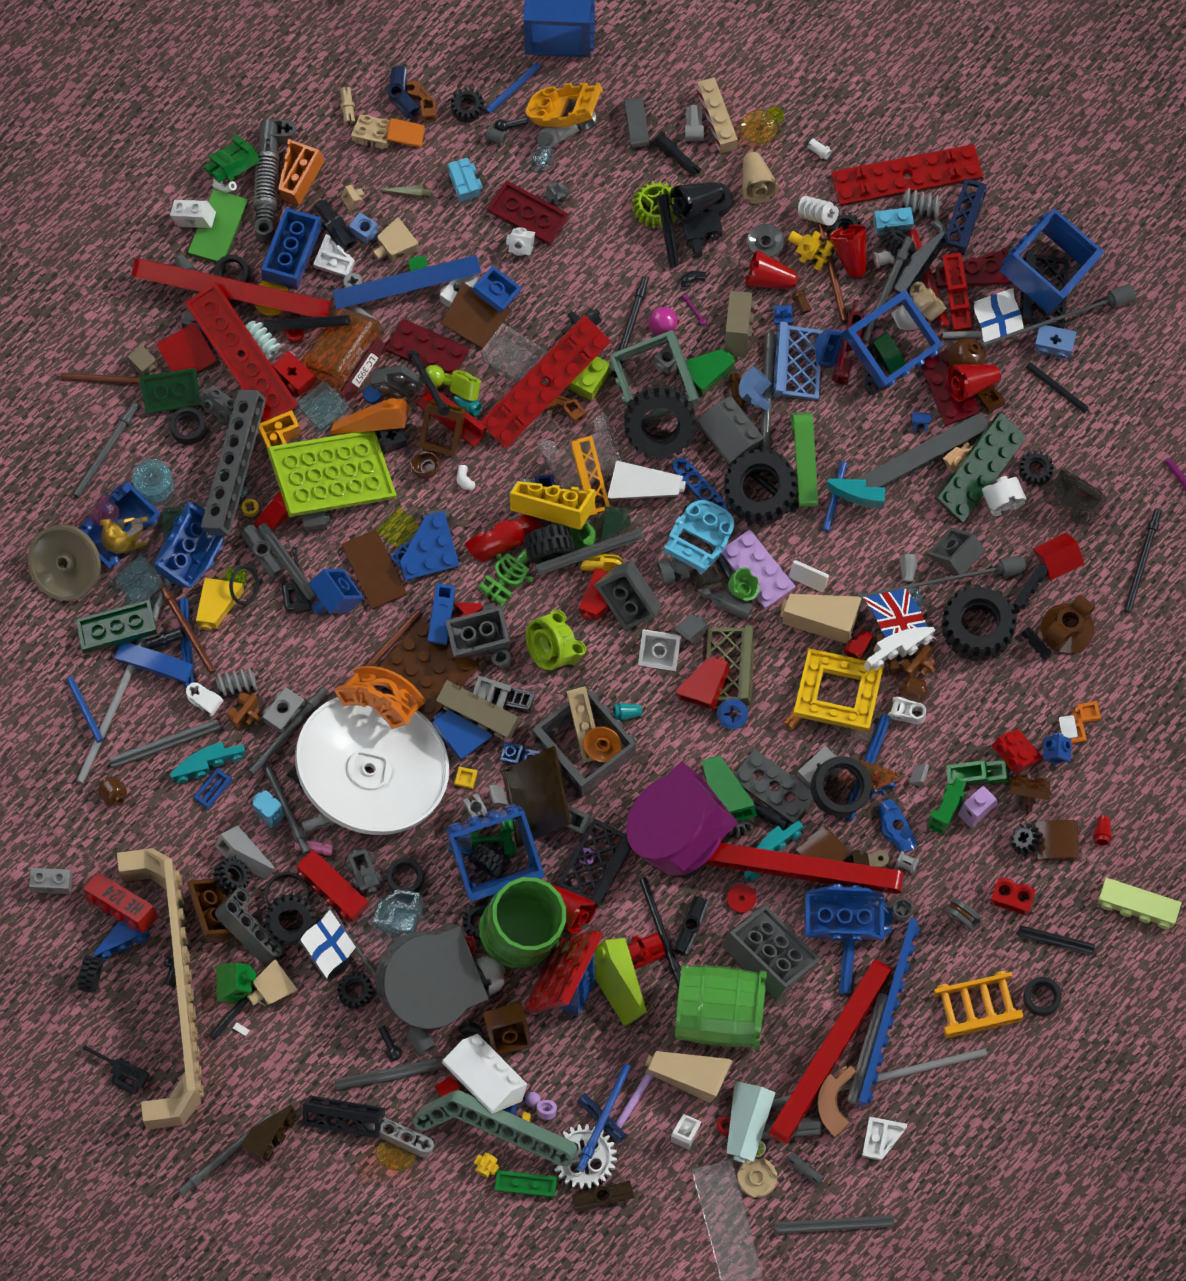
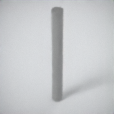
(965, 334)

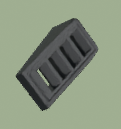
(517, 706)

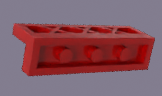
(472, 430)

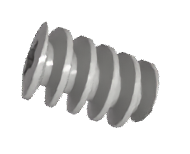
(920, 202)
(236, 682)

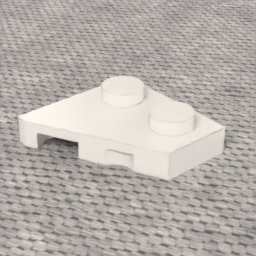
(333, 258)
(881, 1137)

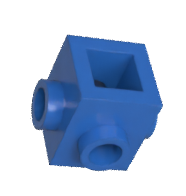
(1057, 749)

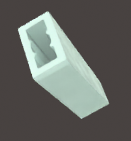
(748, 1119)

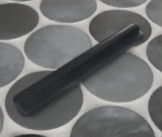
(668, 230)
(1056, 940)

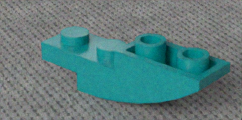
(198, 763)
(776, 841)

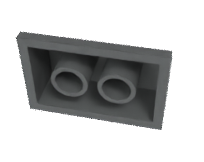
(730, 430)
(628, 595)

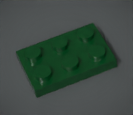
(170, 390)

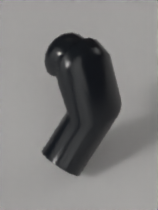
(690, 276)
(472, 1028)

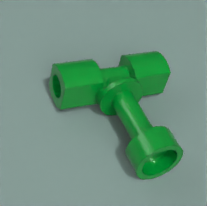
(503, 837)

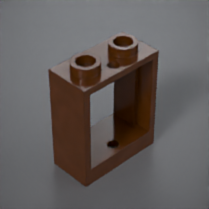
(455, 413)

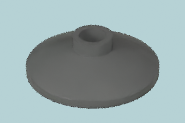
(767, 233)

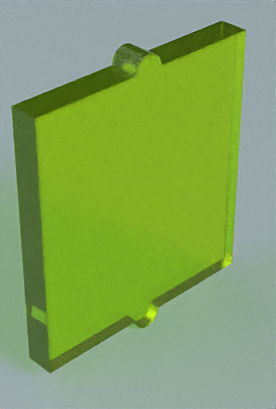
(398, 528)

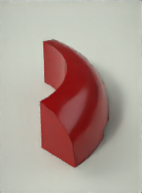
(504, 536)

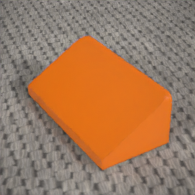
(405, 132)

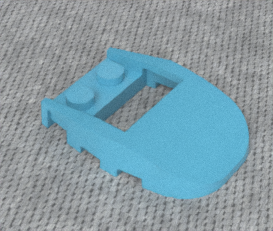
(706, 522)

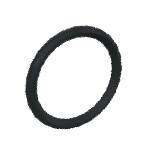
(231, 585)

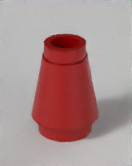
(1102, 833)

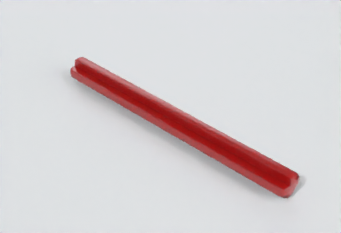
(928, 279)

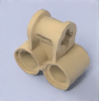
(926, 301)

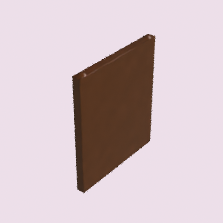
(473, 317)

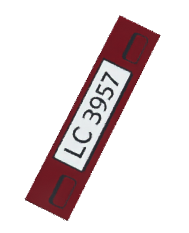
(363, 369)

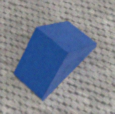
(828, 346)

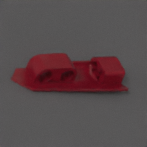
(843, 365)

